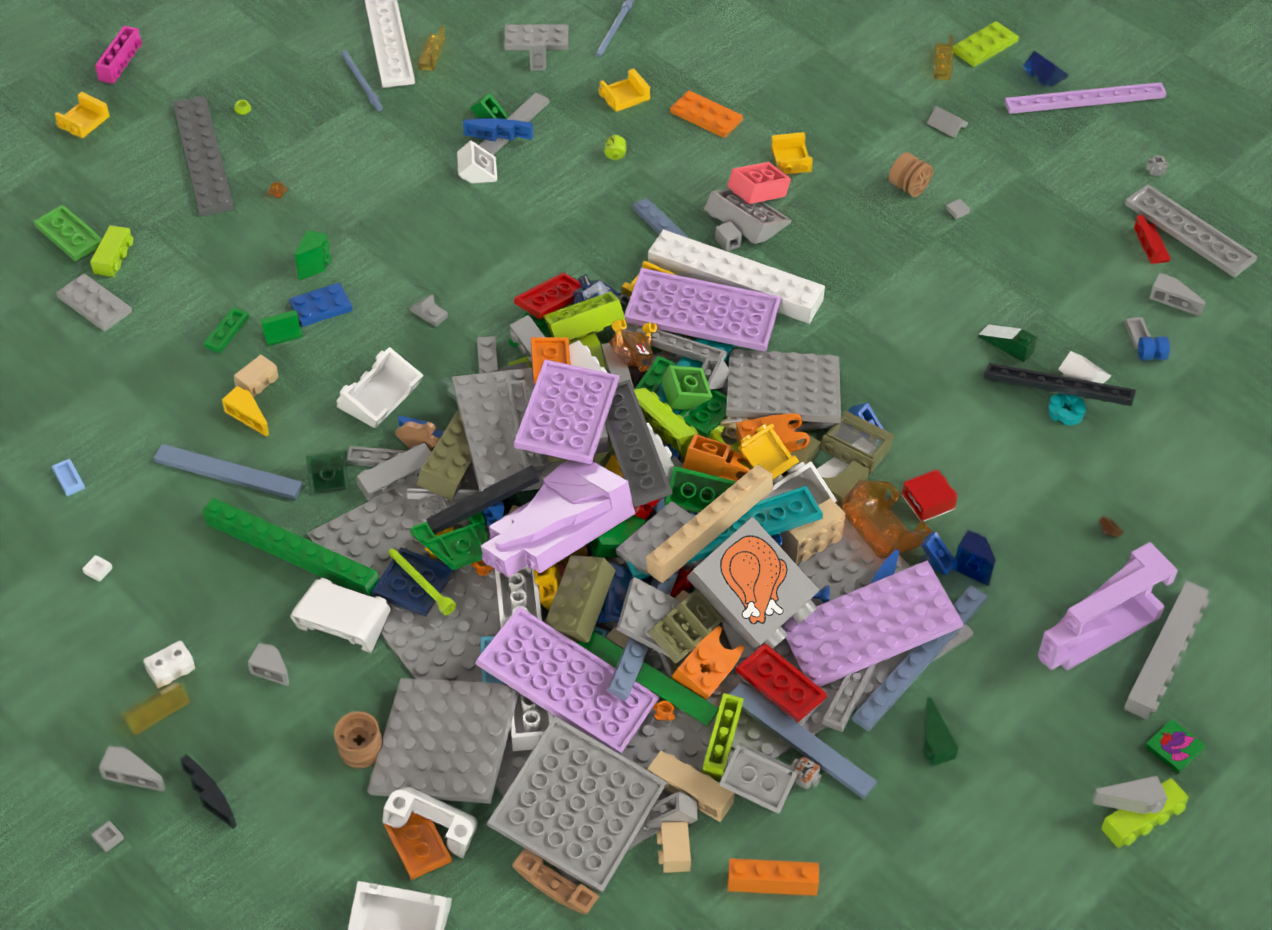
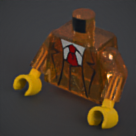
(633, 347)

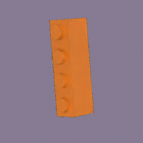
(773, 877)

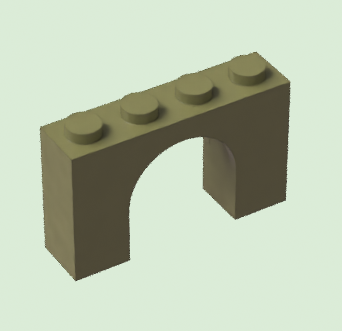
(839, 485)

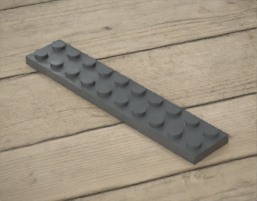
(203, 156)

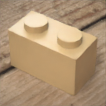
(256, 375)
(675, 847)

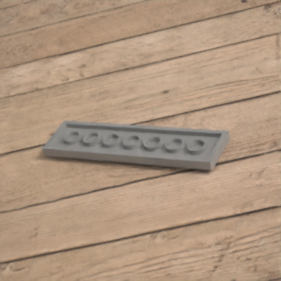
(1191, 230)

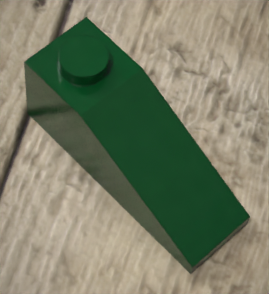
(1010, 340)
(938, 741)

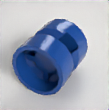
(1153, 348)

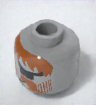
(808, 773)

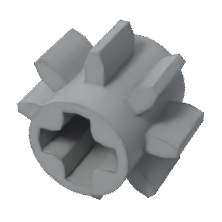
(1157, 165)

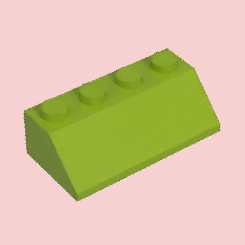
(585, 317)
(664, 422)

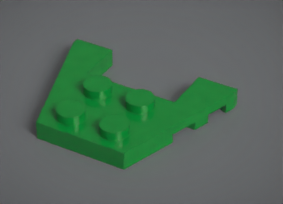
(455, 547)

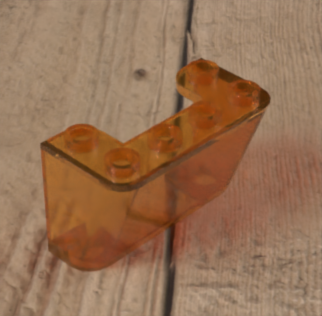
(875, 521)

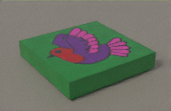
(1175, 746)

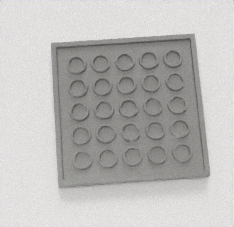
(784, 384)
(445, 739)
(577, 804)

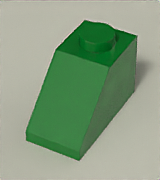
(488, 108)

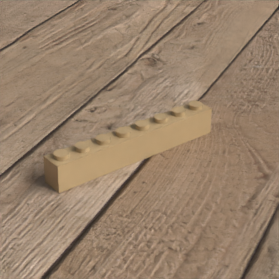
(709, 523)

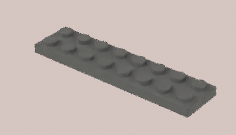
(635, 447)

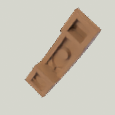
(553, 884)

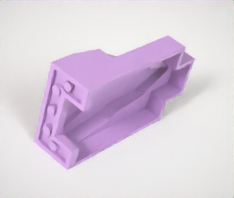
(565, 514)
(1109, 613)

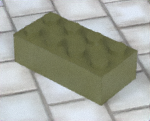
(580, 597)

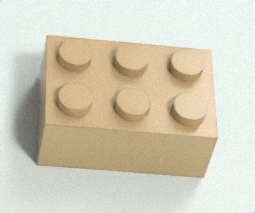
(814, 537)

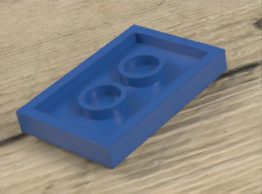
(321, 304)

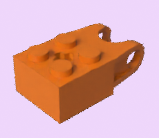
(781, 427)
(714, 458)
(707, 665)

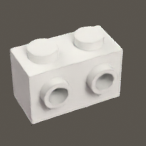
(169, 664)

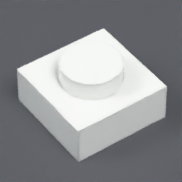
(97, 568)

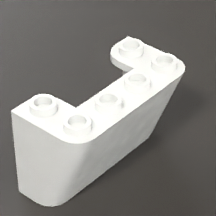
(380, 389)
(800, 476)
(408, 800)

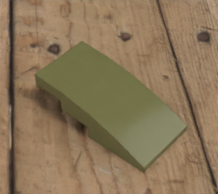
(686, 626)

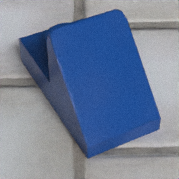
(937, 554)

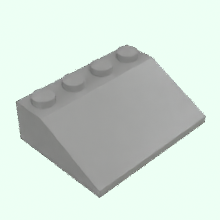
(754, 220)

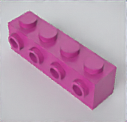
(118, 54)

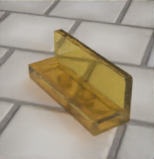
(432, 50)
(943, 60)
(155, 707)

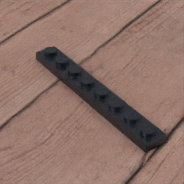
(1060, 384)

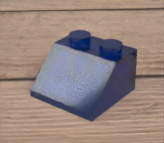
(1044, 69)
(975, 558)

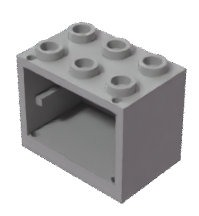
(759, 777)

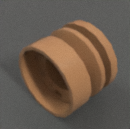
(910, 174)
(354, 730)

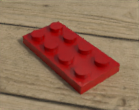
(548, 296)
(781, 682)

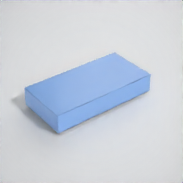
(68, 477)

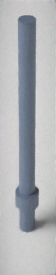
(625, 8)
(372, 97)

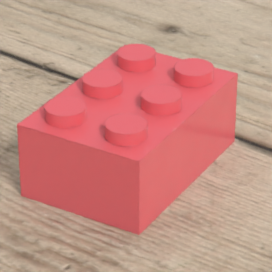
(758, 182)

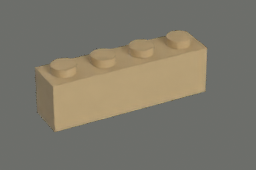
(701, 787)

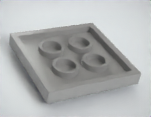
(643, 610)

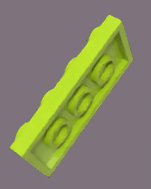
(985, 43)

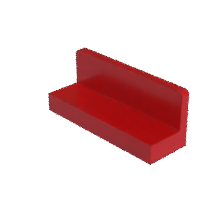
(1150, 241)

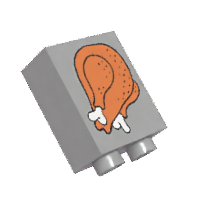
(755, 585)

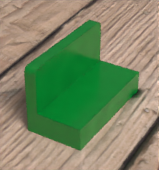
(281, 328)

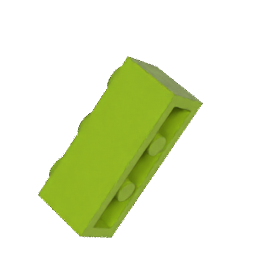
(111, 251)

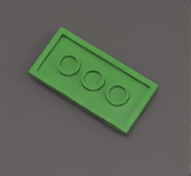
(68, 232)

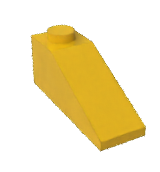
(242, 406)

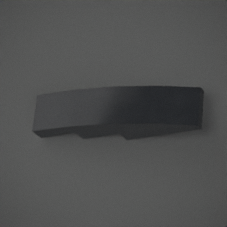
(210, 794)

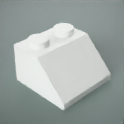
(476, 164)
(1081, 368)

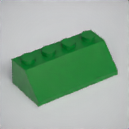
(694, 489)

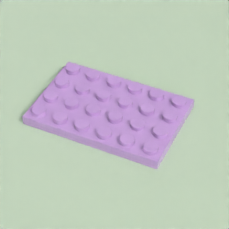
(567, 411)

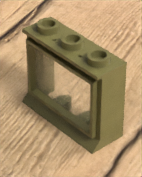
(857, 441)

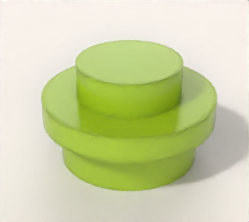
(242, 107)

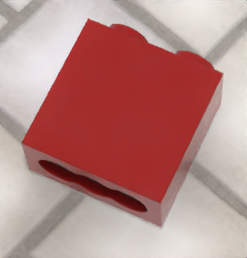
(929, 495)

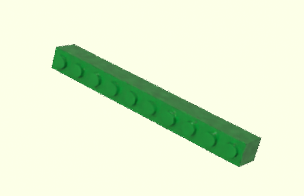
(290, 547)

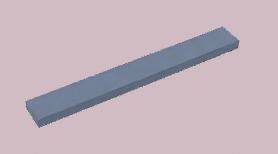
(228, 472)
(804, 742)

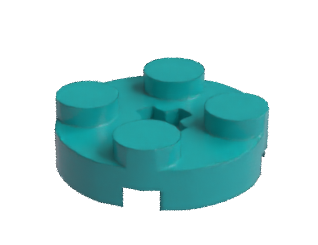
(1071, 417)

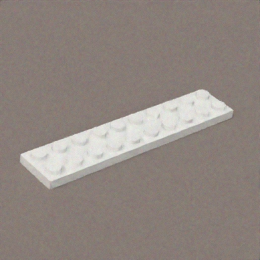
(389, 43)

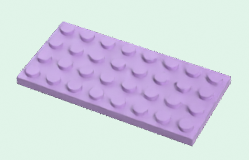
(703, 309)
(871, 624)
(565, 680)

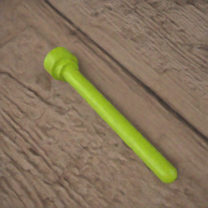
(445, 604)

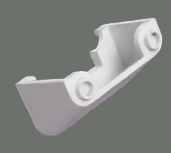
(341, 613)
(397, 909)

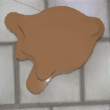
(416, 434)

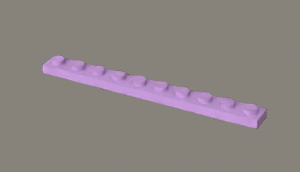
(1085, 97)

